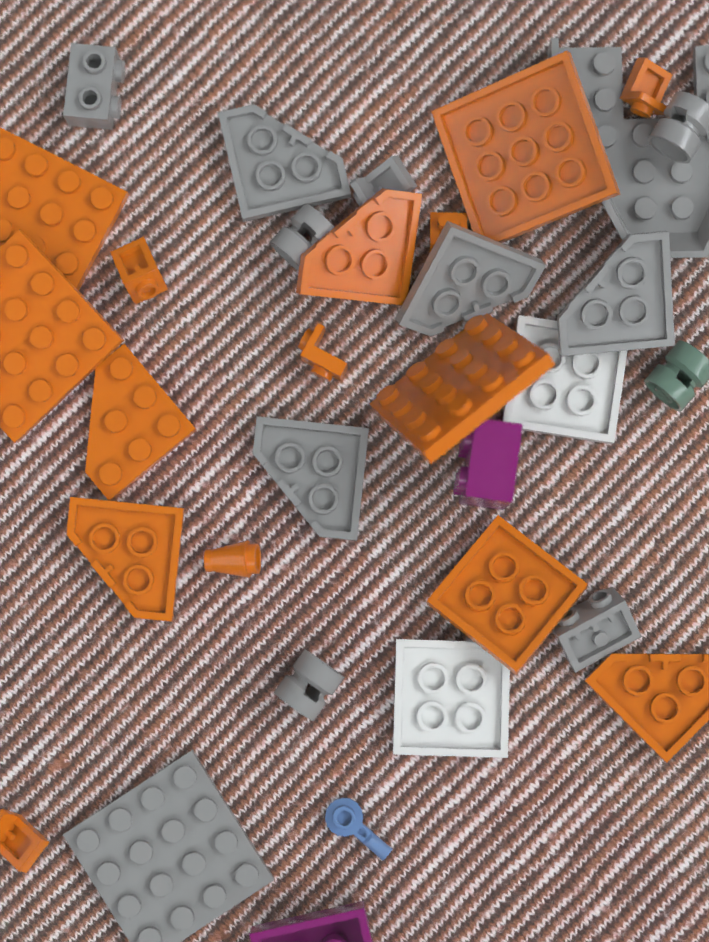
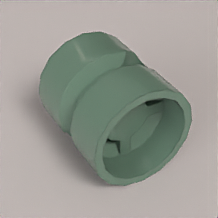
(686, 364)

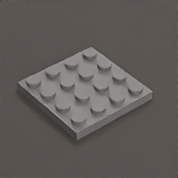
(169, 855)

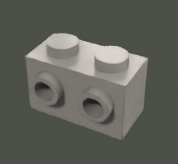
(93, 86)

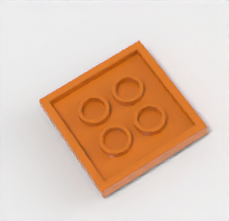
(507, 594)

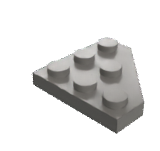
(277, 165)
(466, 279)
(624, 301)
(317, 470)

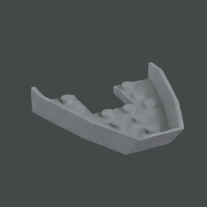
(652, 188)

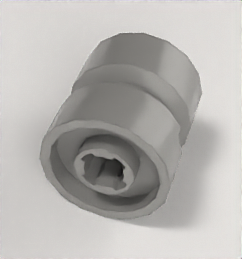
(680, 131)
(289, 240)
(321, 677)

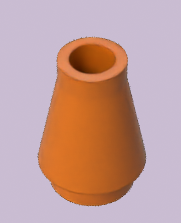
(234, 559)

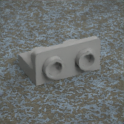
(596, 628)

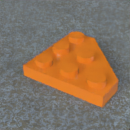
(366, 253)
(129, 424)
(131, 550)
(656, 696)

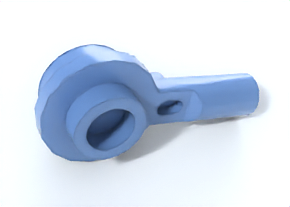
(346, 817)

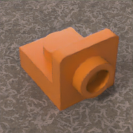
(138, 270)

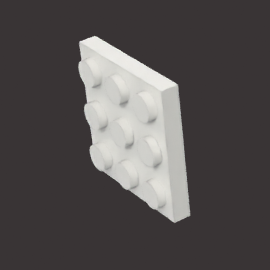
(575, 396)
(449, 700)

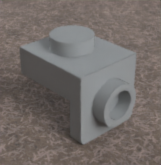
(388, 175)

